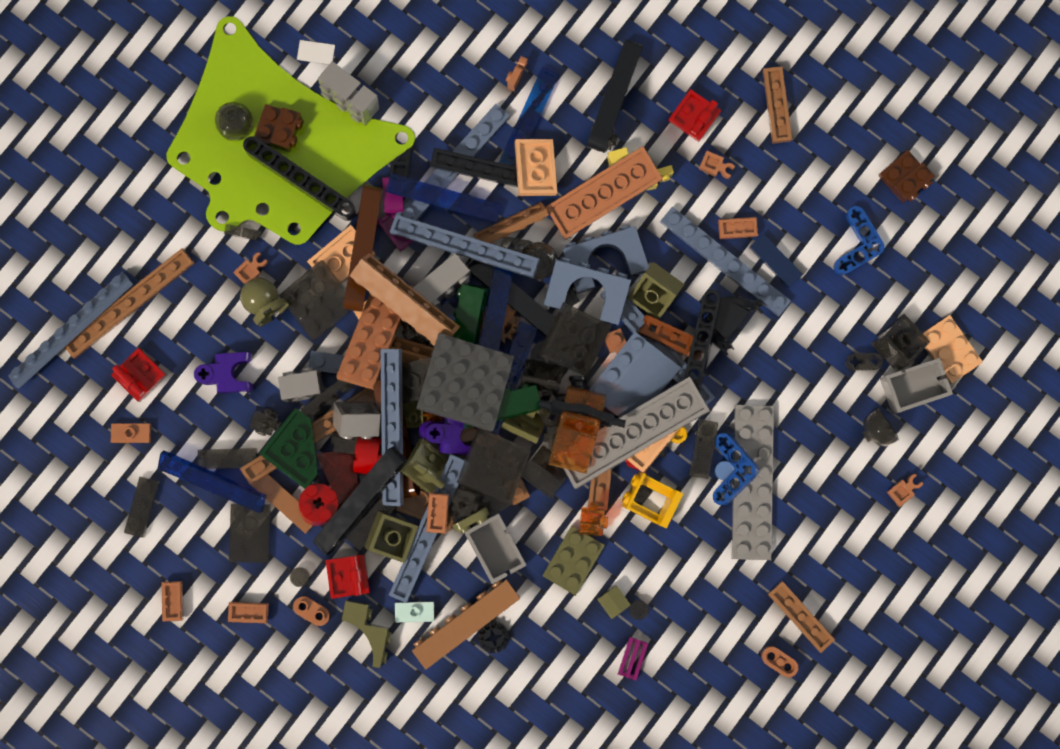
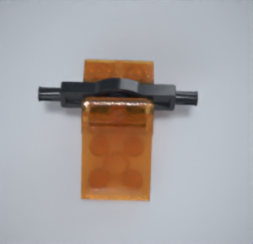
(578, 427)

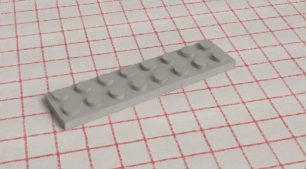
(642, 429)
(754, 504)

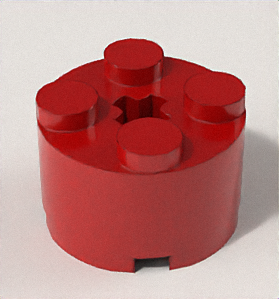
(367, 454)
(311, 495)

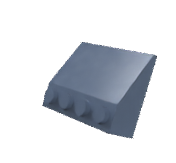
(634, 376)

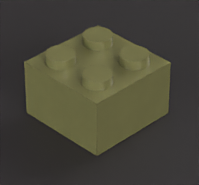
(655, 291)
(391, 536)

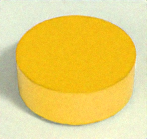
(680, 436)

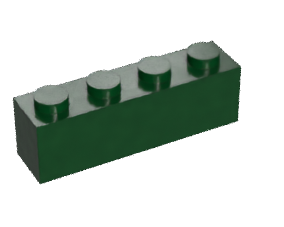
(470, 312)
(517, 403)

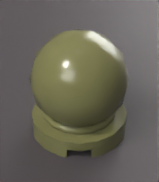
(261, 299)

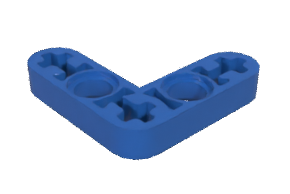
(866, 242)
(740, 466)

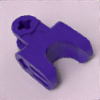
(222, 373)
(446, 434)

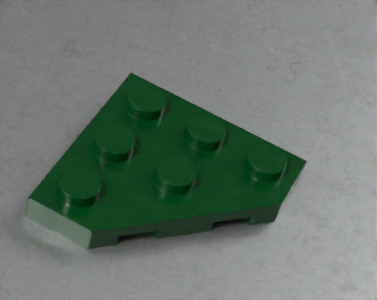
(294, 449)

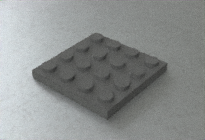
(465, 382)

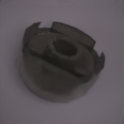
(234, 121)
(546, 255)
(879, 429)

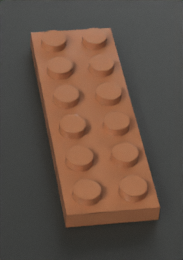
(604, 192)
(373, 332)

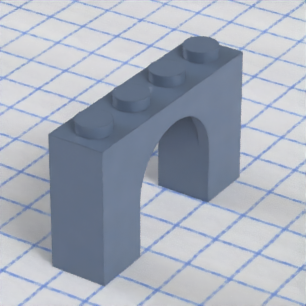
(624, 241)
(615, 287)

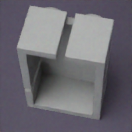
(341, 88)
(444, 281)
(915, 386)
(495, 548)

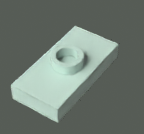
(414, 612)

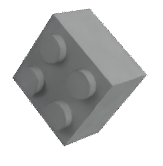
(300, 386)
(356, 419)

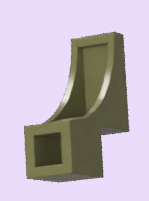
(378, 636)

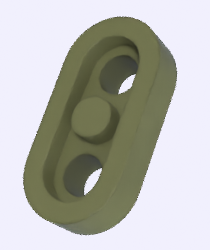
(464, 524)

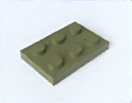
(573, 560)

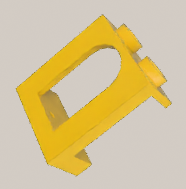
(669, 507)

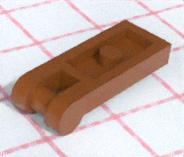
(666, 335)

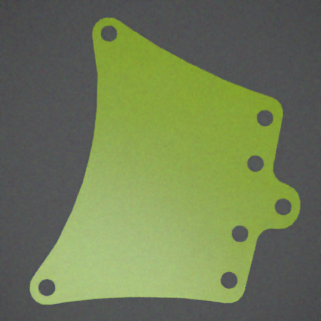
(327, 145)

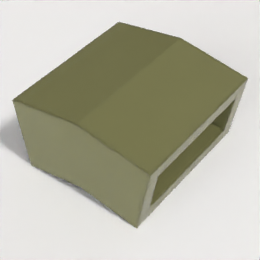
(613, 602)

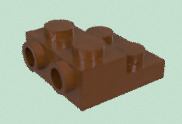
(279, 127)
(906, 177)

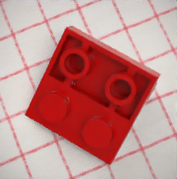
(695, 115)
(138, 374)
(347, 576)

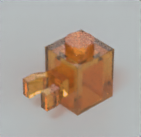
(593, 520)

